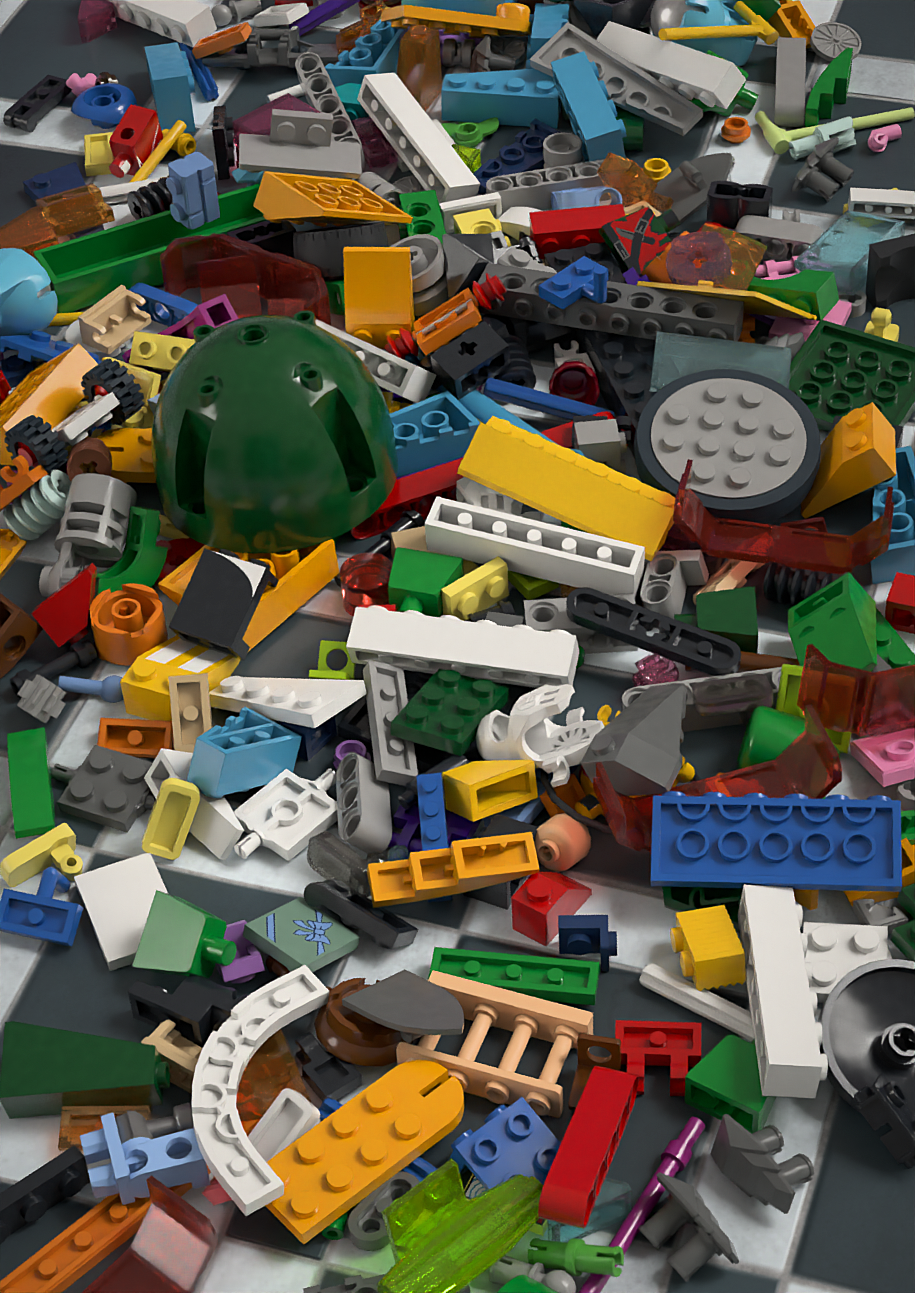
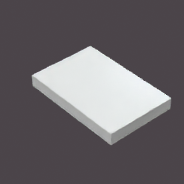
(119, 905)

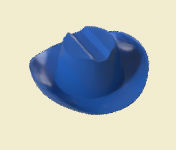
(104, 104)

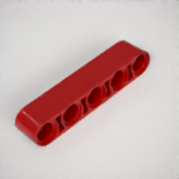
(588, 1147)

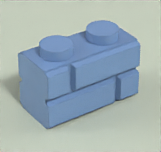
(193, 190)

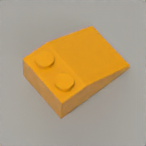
(378, 293)
(852, 459)

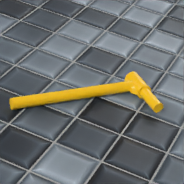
(756, 27)

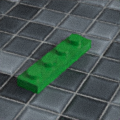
(530, 975)

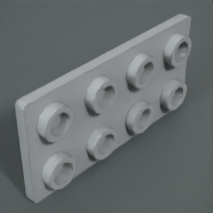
(300, 145)

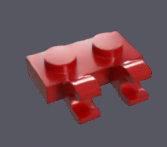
(660, 1045)

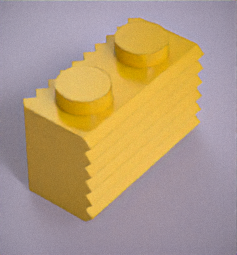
(708, 948)

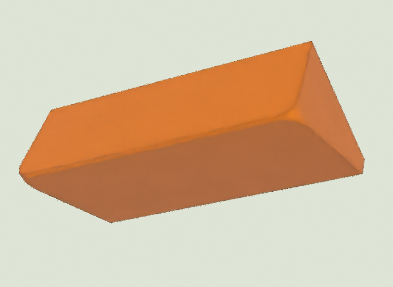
(136, 736)

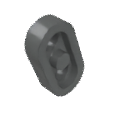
(368, 1213)

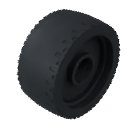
(326, 245)

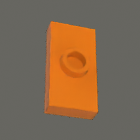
(222, 41)

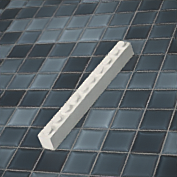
(882, 202)

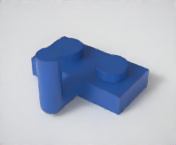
(575, 281)
(39, 914)

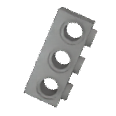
(552, 615)

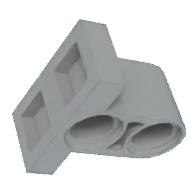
(668, 577)

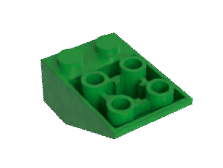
(838, 623)

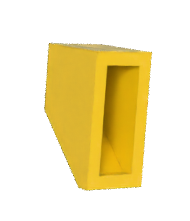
(489, 787)

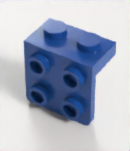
(507, 1145)

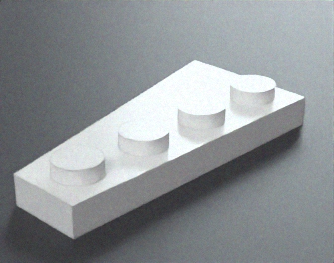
(288, 699)

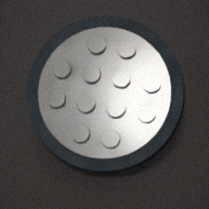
(747, 440)

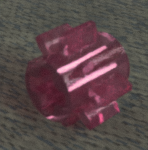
(655, 671)

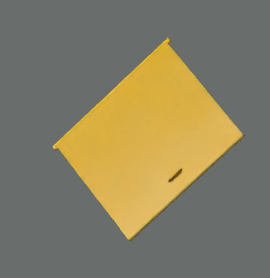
(753, 301)

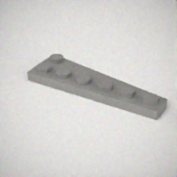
(625, 82)

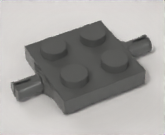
(106, 788)

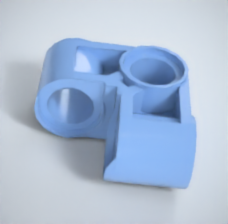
(583, 197)

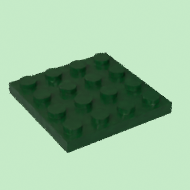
(851, 369)

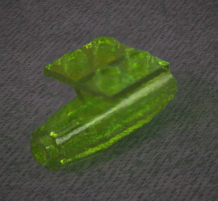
(449, 1241)

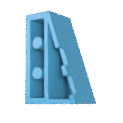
(242, 754)

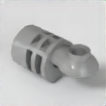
(90, 529)

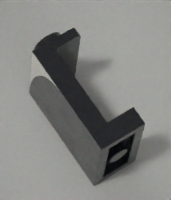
(221, 601)

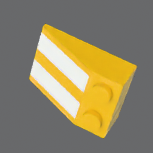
(147, 683)

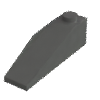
(642, 743)

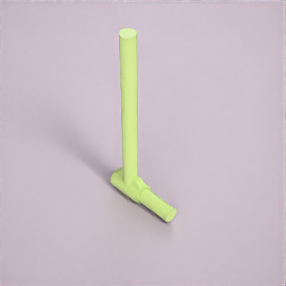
(780, 138)

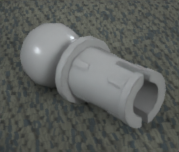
(236, 10)
(508, 1268)

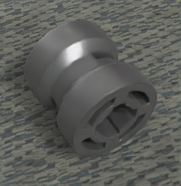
(458, 52)

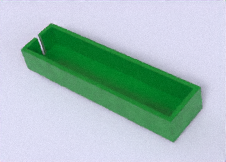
(128, 254)

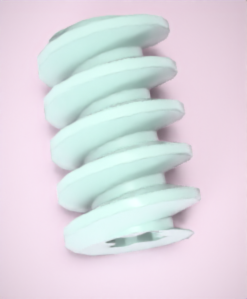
(39, 506)

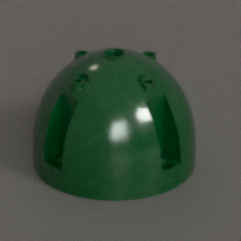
(271, 437)

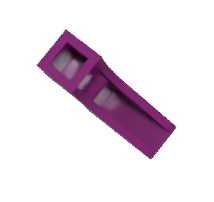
(213, 313)

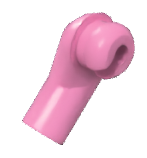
(79, 85)
(879, 137)

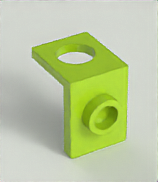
(324, 671)

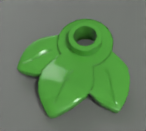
(470, 133)

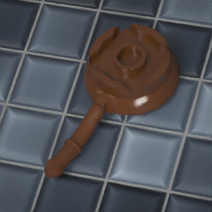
(346, 1031)

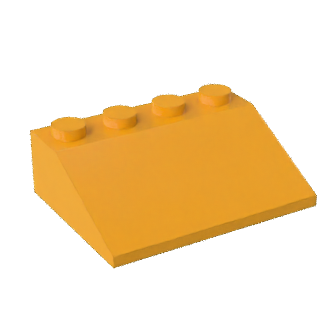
(323, 201)
(46, 392)
(299, 575)

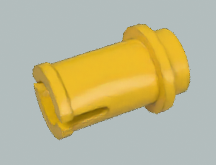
(184, 145)

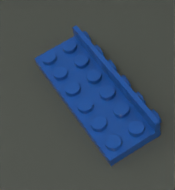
(776, 842)

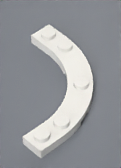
(218, 1075)

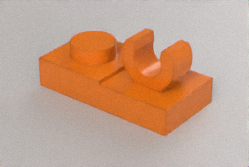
(21, 480)

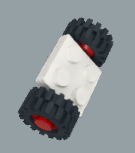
(111, 398)

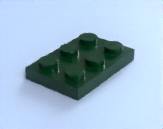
(448, 711)

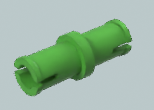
(576, 1257)

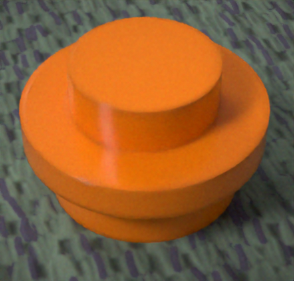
(735, 130)

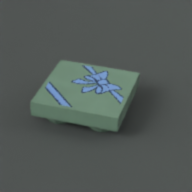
(301, 936)

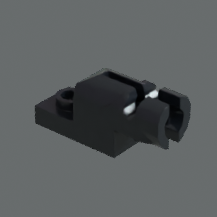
(195, 1006)

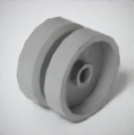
(427, 272)

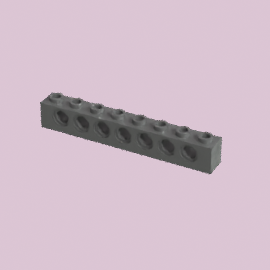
(627, 311)

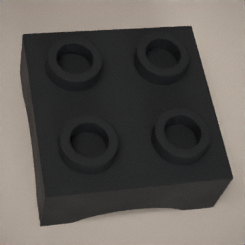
(891, 271)

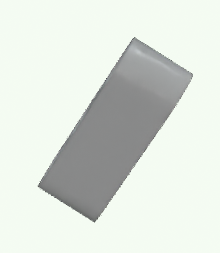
(781, 236)
(362, 805)

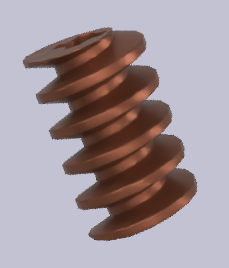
(86, 451)

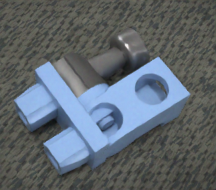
(143, 1149)

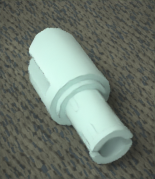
(840, 128)

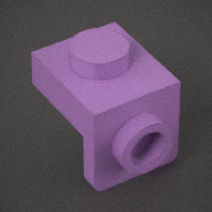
(247, 958)

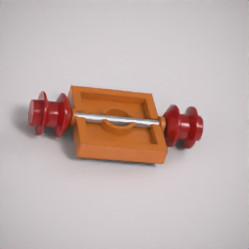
(447, 320)

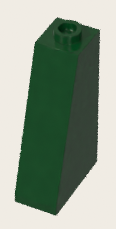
(69, 1069)

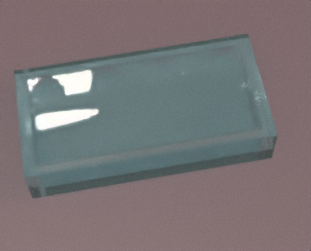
(846, 248)
(686, 354)

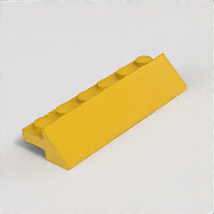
(568, 485)

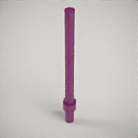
(674, 1159)

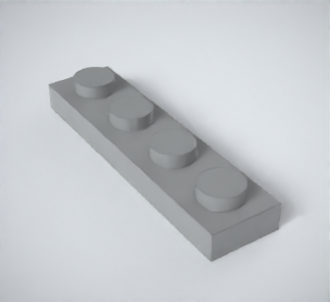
(385, 699)

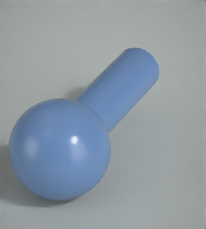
(108, 689)

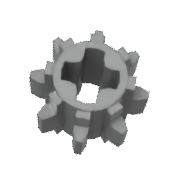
(41, 699)

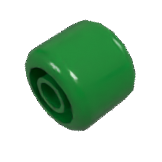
(768, 735)

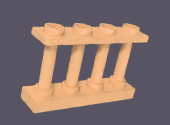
(526, 1019)

